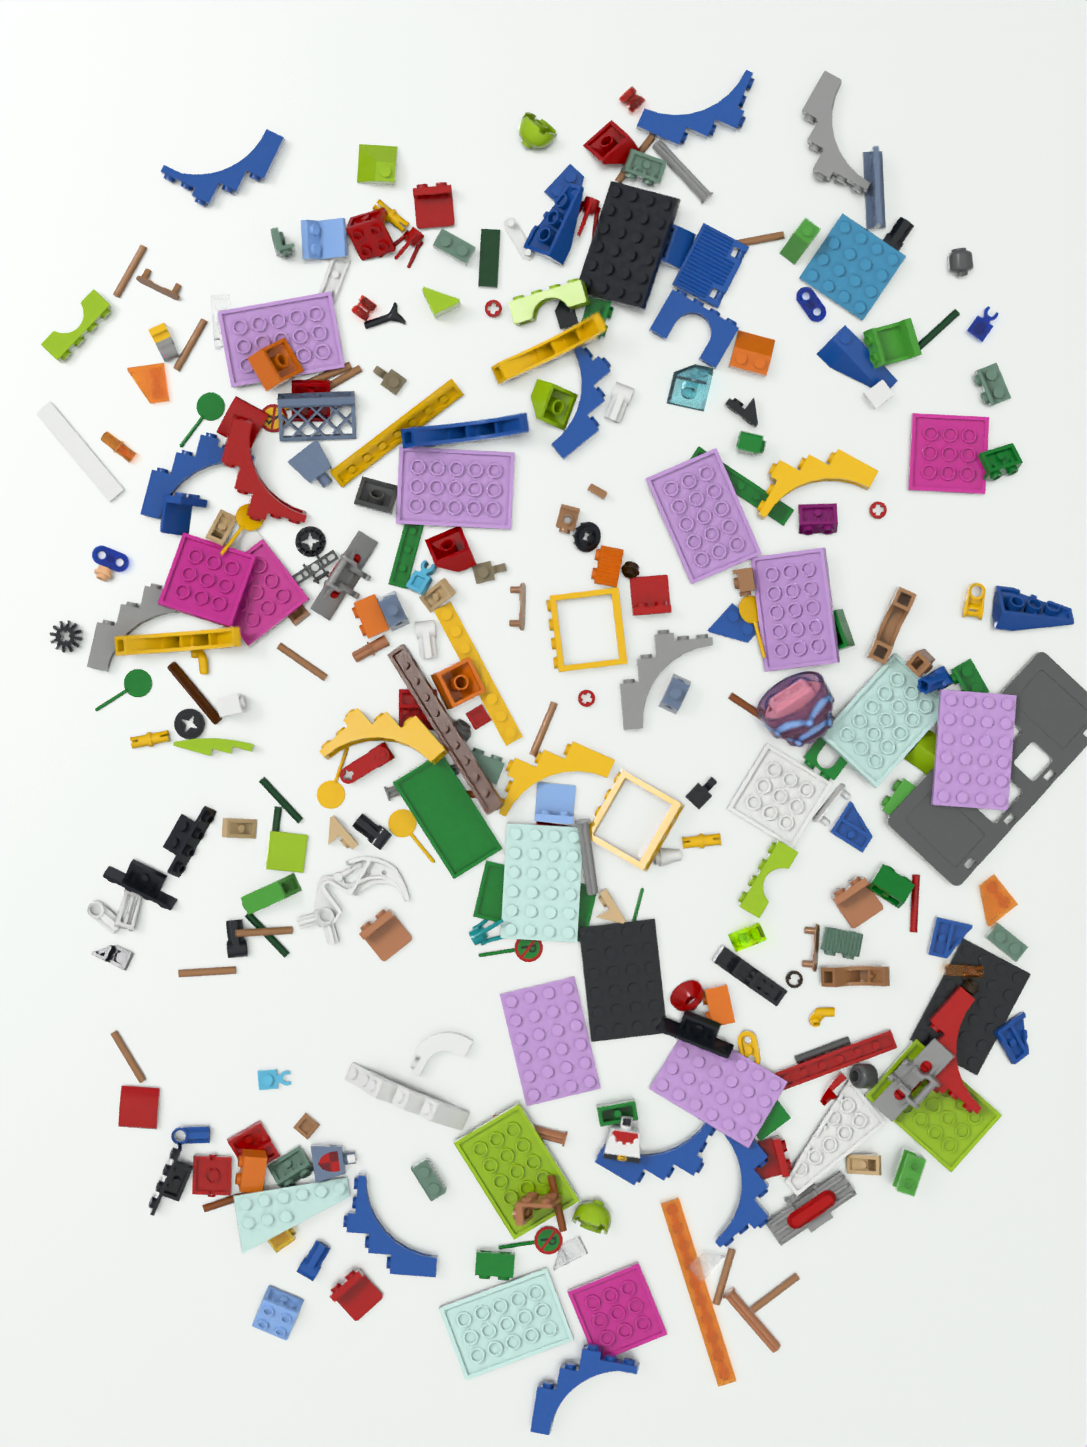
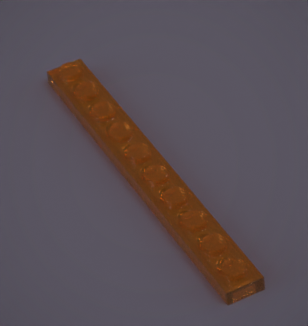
(698, 1293)

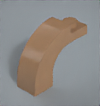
(855, 976)

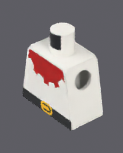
(623, 1142)

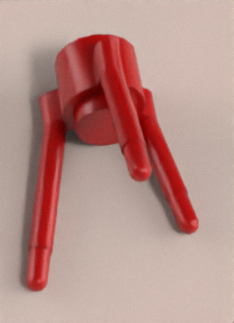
(589, 207)
(413, 238)

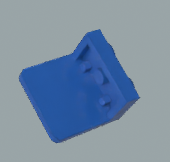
(177, 512)

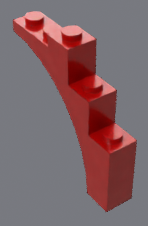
(247, 480)
(948, 1020)

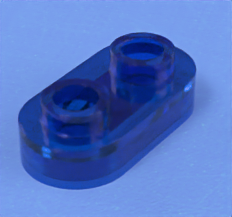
(810, 304)
(110, 559)

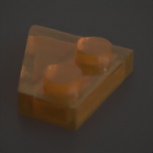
(151, 381)
(995, 900)

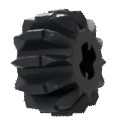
(73, 636)

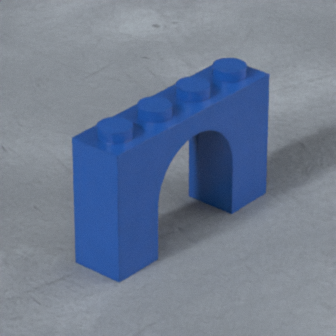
(679, 305)

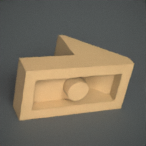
(221, 528)
(437, 595)
(239, 828)
(337, 829)
(613, 912)
(864, 1164)

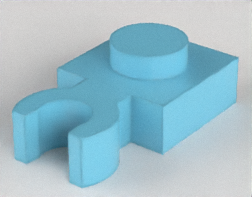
(420, 580)
(269, 1079)

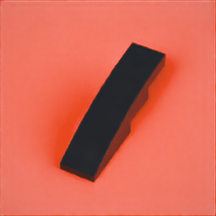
(749, 975)

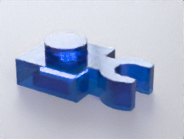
(980, 326)

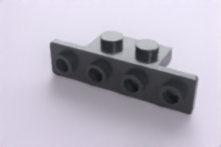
(186, 837)
(142, 881)
(698, 1032)
(173, 1181)

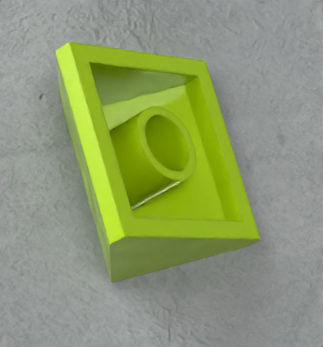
(439, 302)
(923, 753)

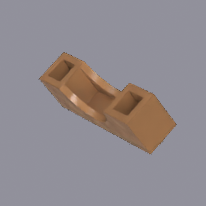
(890, 626)

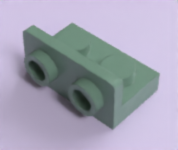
(644, 167)
(278, 241)
(992, 385)
(291, 1168)

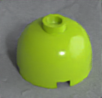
(535, 132)
(593, 1216)

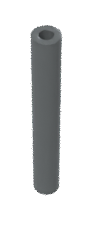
(822, 1049)

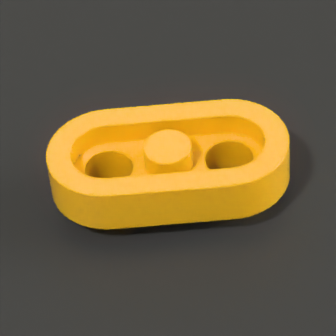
(748, 1049)

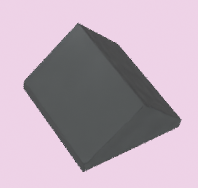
(376, 495)

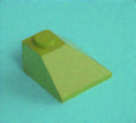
(377, 164)
(552, 403)

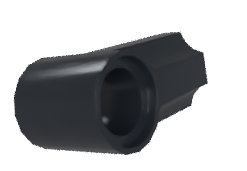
(898, 233)
(375, 833)
(235, 945)

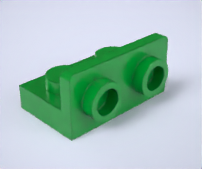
(597, 305)
(1000, 462)
(968, 677)

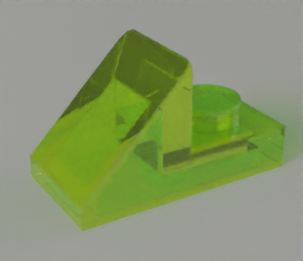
(747, 936)

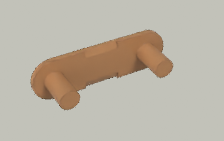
(145, 281)
(522, 597)
(816, 931)

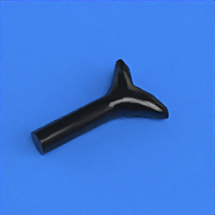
(393, 315)

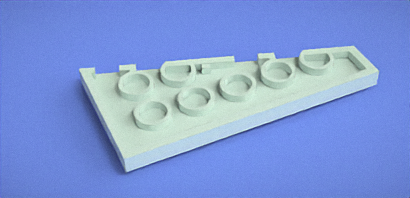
(276, 1210)

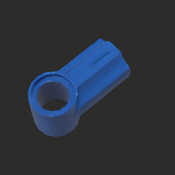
(935, 680)
(193, 1134)
(312, 1263)

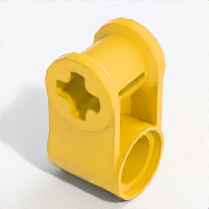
(975, 603)

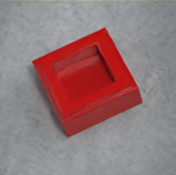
(478, 717)

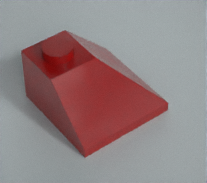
(611, 144)
(451, 550)

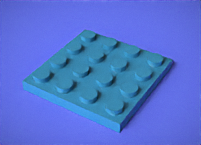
(852, 266)

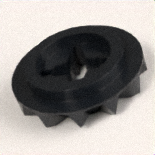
(592, 540)
(317, 547)
(180, 725)

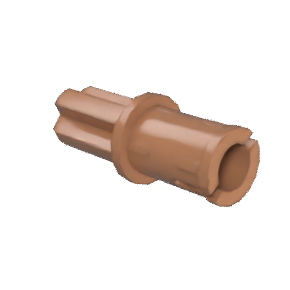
(370, 648)

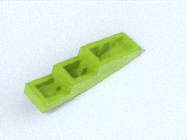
(206, 745)

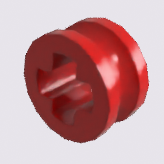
(489, 304)
(873, 506)
(587, 703)

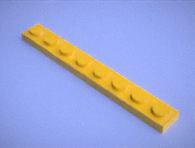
(392, 435)
(491, 698)

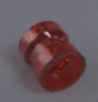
(633, 101)
(365, 303)

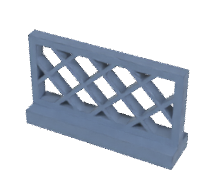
(875, 196)
(313, 400)

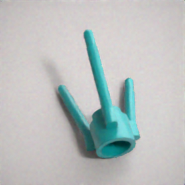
(479, 933)

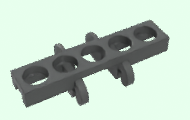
(316, 579)

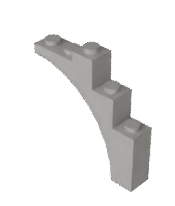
(831, 162)
(128, 620)
(666, 650)

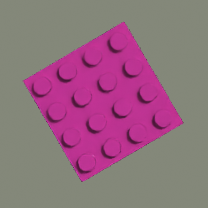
(947, 453)
(205, 581)
(268, 596)
(618, 1311)

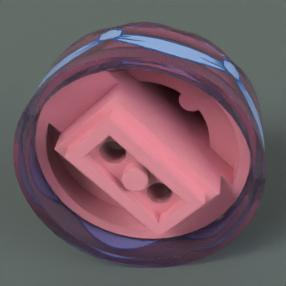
(798, 708)

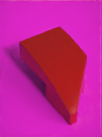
(828, 1094)

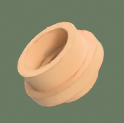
(103, 573)

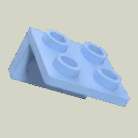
(324, 239)
(555, 803)
(277, 1313)

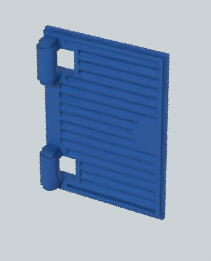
(710, 265)

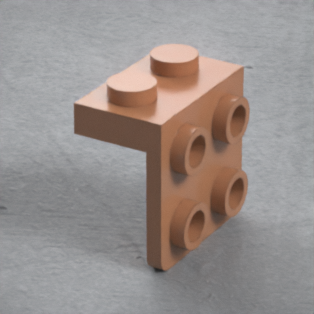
(857, 902)
(385, 934)
(524, 1207)

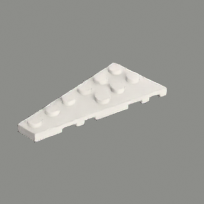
(841, 1131)

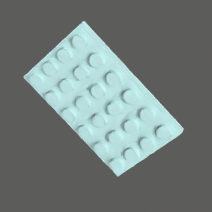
(883, 721)
(541, 883)
(506, 1323)

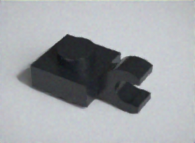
(699, 794)

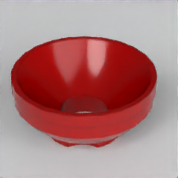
(685, 993)

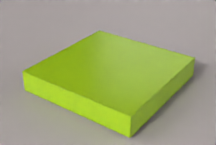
(286, 851)

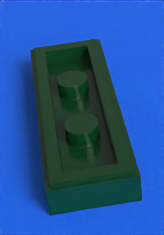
(489, 258)

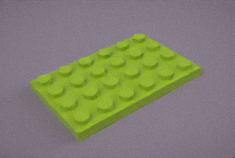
(941, 1121)
(509, 1162)

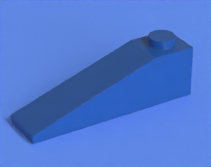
(556, 231)
(851, 357)
(1021, 612)

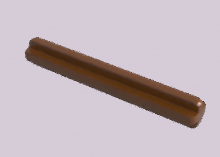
(194, 692)

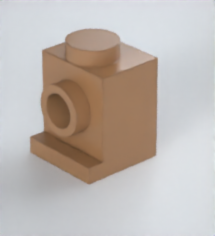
(570, 511)
(744, 581)
(920, 662)

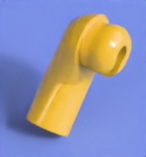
(202, 660)
(819, 1013)

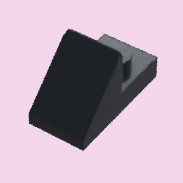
(748, 414)

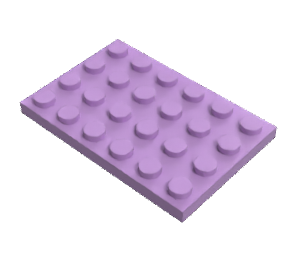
(305, 323)
(455, 488)
(703, 516)
(795, 609)
(973, 749)
(550, 1041)
(722, 1092)

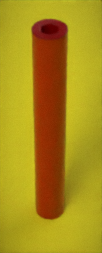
(914, 903)

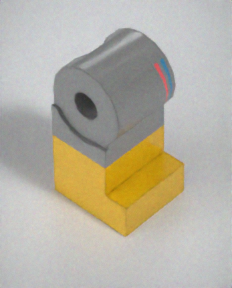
(163, 341)

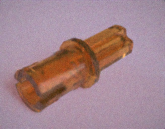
(118, 446)
(963, 970)

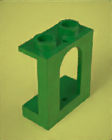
(811, 761)

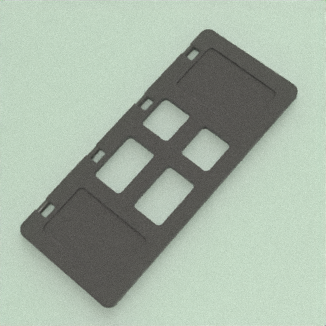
(1050, 714)

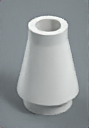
(667, 856)

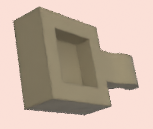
(391, 381)
(485, 571)

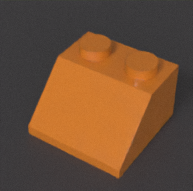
(752, 353)
(275, 364)
(458, 683)

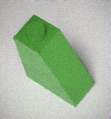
(800, 241)
(270, 894)

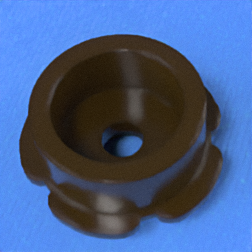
(630, 569)
(971, 987)

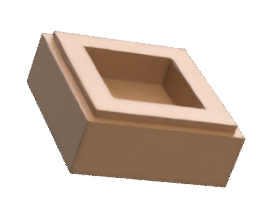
(597, 491)
(306, 1126)

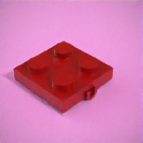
(212, 1175)

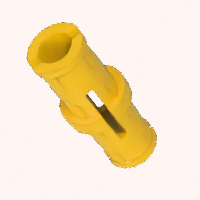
(392, 216)
(150, 739)
(701, 840)

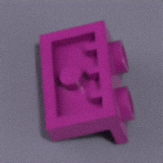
(817, 518)

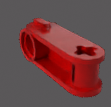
(373, 759)

